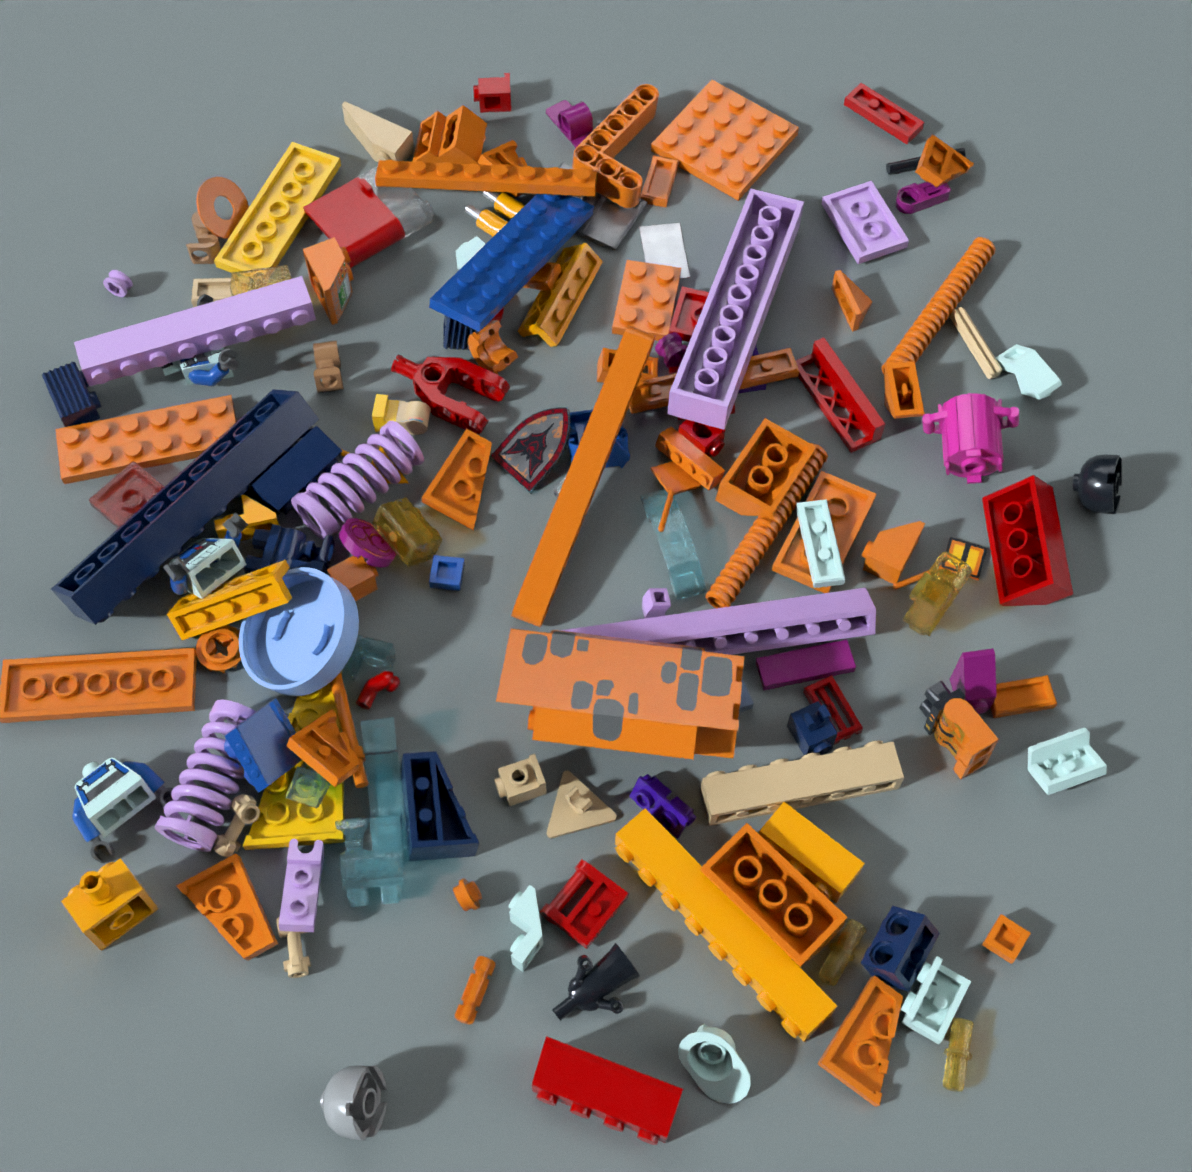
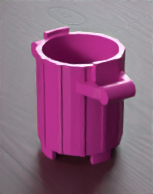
(971, 434)

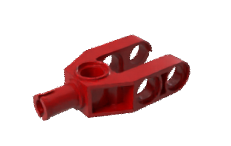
(451, 370)

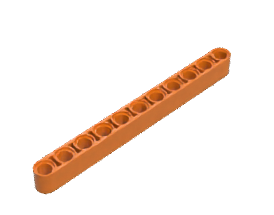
(583, 477)

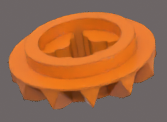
(207, 648)

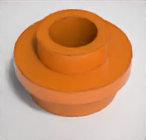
(467, 894)

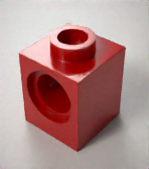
(711, 445)

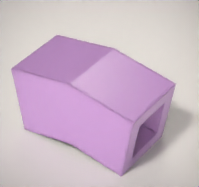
(655, 602)

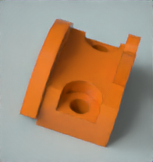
(489, 348)

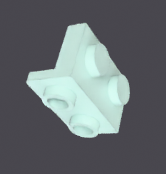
(1065, 761)
(936, 1000)

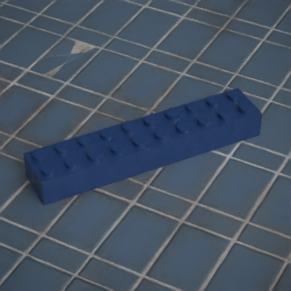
(185, 506)

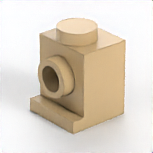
(529, 788)

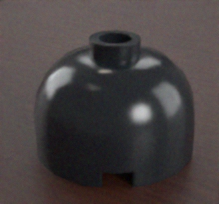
(1100, 483)

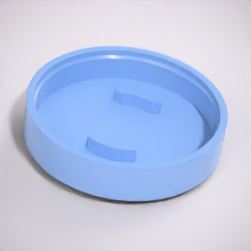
(303, 641)

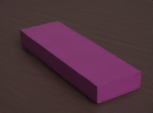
(805, 664)

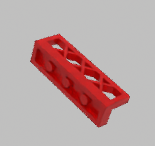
(849, 396)

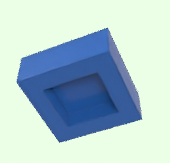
(446, 573)

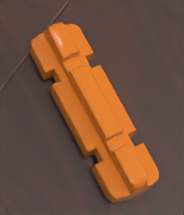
(475, 990)

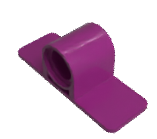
(573, 121)

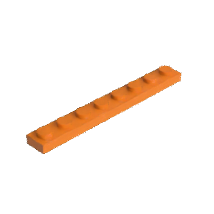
(486, 178)

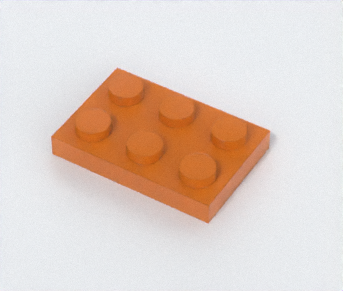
(647, 298)

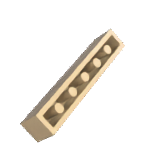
(801, 782)

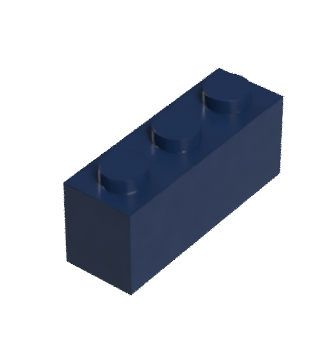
(295, 471)

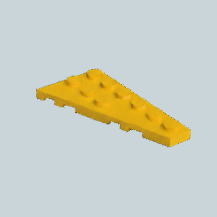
(286, 819)

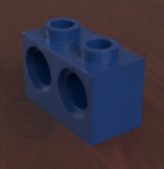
(900, 947)

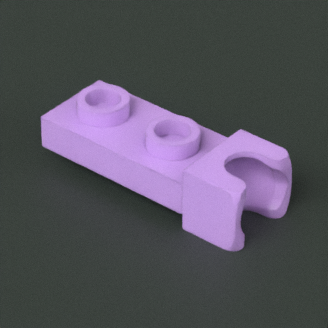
(301, 888)

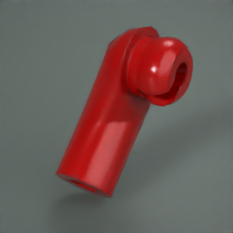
(374, 685)

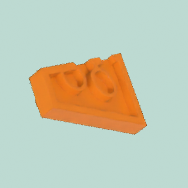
(460, 480)
(231, 904)
(864, 1040)

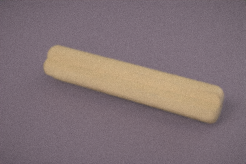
(976, 343)

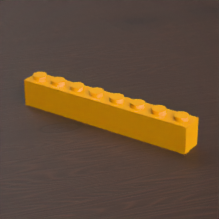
(730, 932)

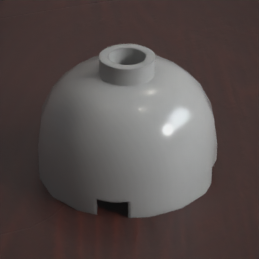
(353, 1102)

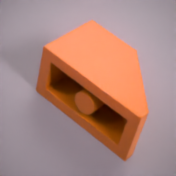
(892, 551)

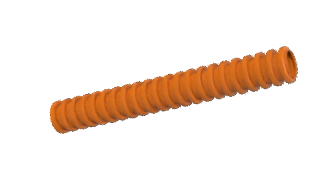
(943, 302)
(760, 537)

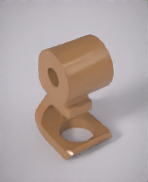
(207, 242)
(327, 365)

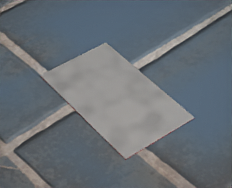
(665, 246)

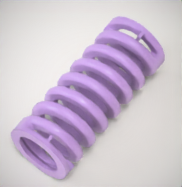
(402, 459)
(235, 714)

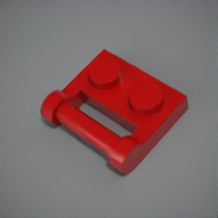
(593, 909)

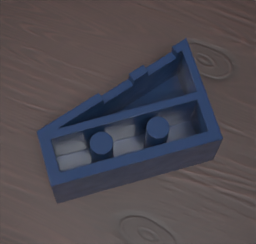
(432, 813)

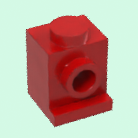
(493, 94)

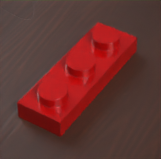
(884, 113)

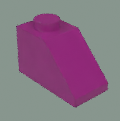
(976, 678)

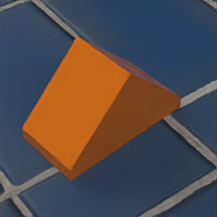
(902, 390)

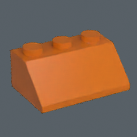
(764, 471)

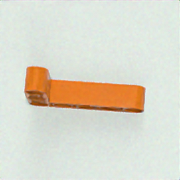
(609, 138)

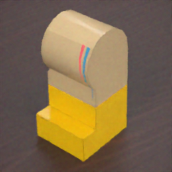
(410, 415)

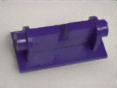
(653, 795)

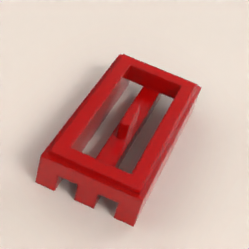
(845, 733)

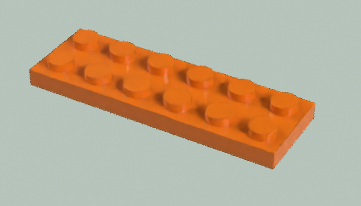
(143, 437)
(98, 685)

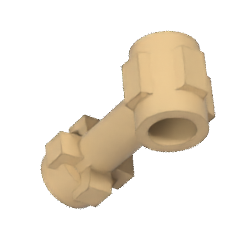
(247, 813)
(297, 965)

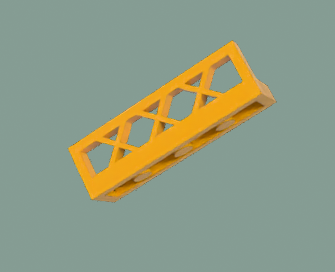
(556, 308)
(231, 601)

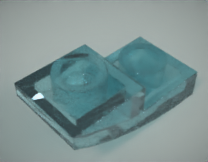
(307, 786)

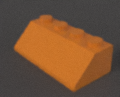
(774, 895)

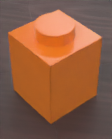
(356, 576)

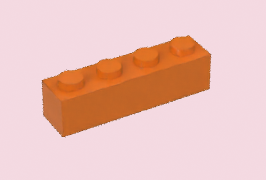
(689, 458)

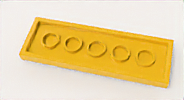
(278, 210)

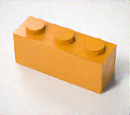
(812, 852)

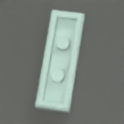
(820, 543)

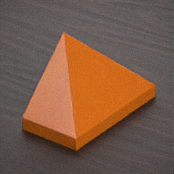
(851, 299)

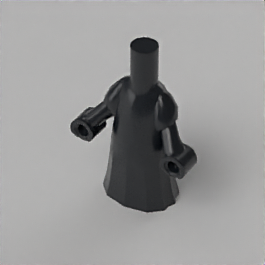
(602, 978)

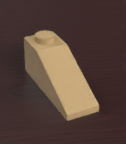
(377, 135)

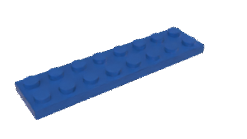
(510, 259)

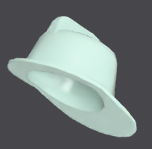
(715, 1064)

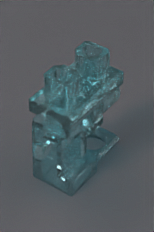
(376, 867)

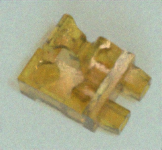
(936, 594)

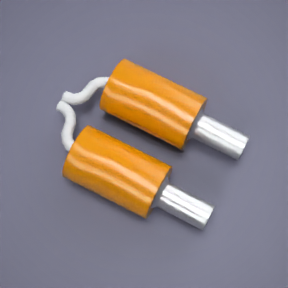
(489, 221)

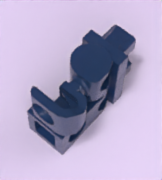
(291, 546)

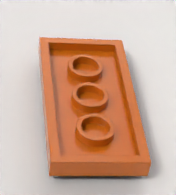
(848, 511)

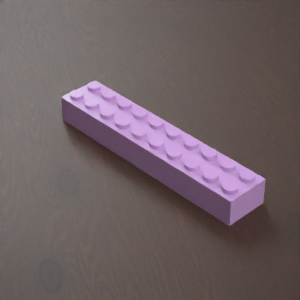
(735, 310)

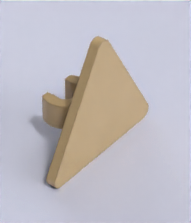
(576, 808)

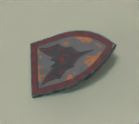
(534, 446)

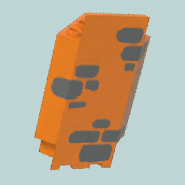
(624, 693)

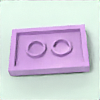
(865, 222)

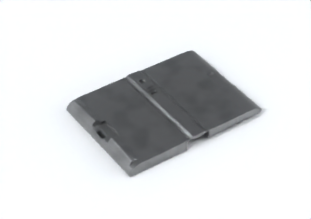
(609, 220)

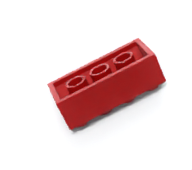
(1027, 544)
(606, 1091)

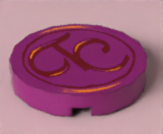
(363, 540)

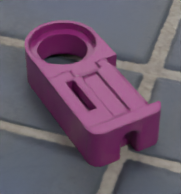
(924, 194)

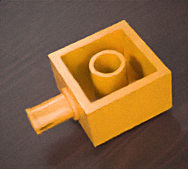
(108, 903)

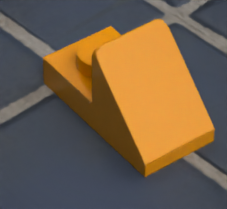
(254, 515)

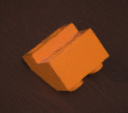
(451, 138)

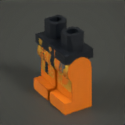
(958, 728)

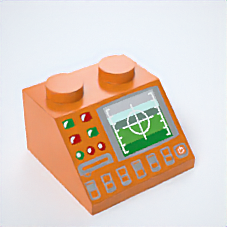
(330, 276)

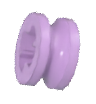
(117, 283)

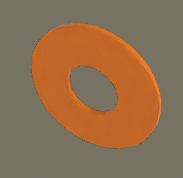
(205, 205)

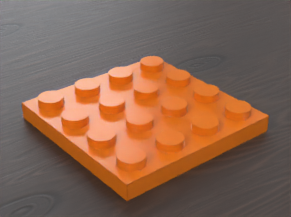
(725, 139)

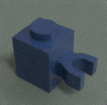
(812, 729)

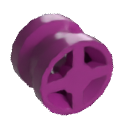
(671, 349)

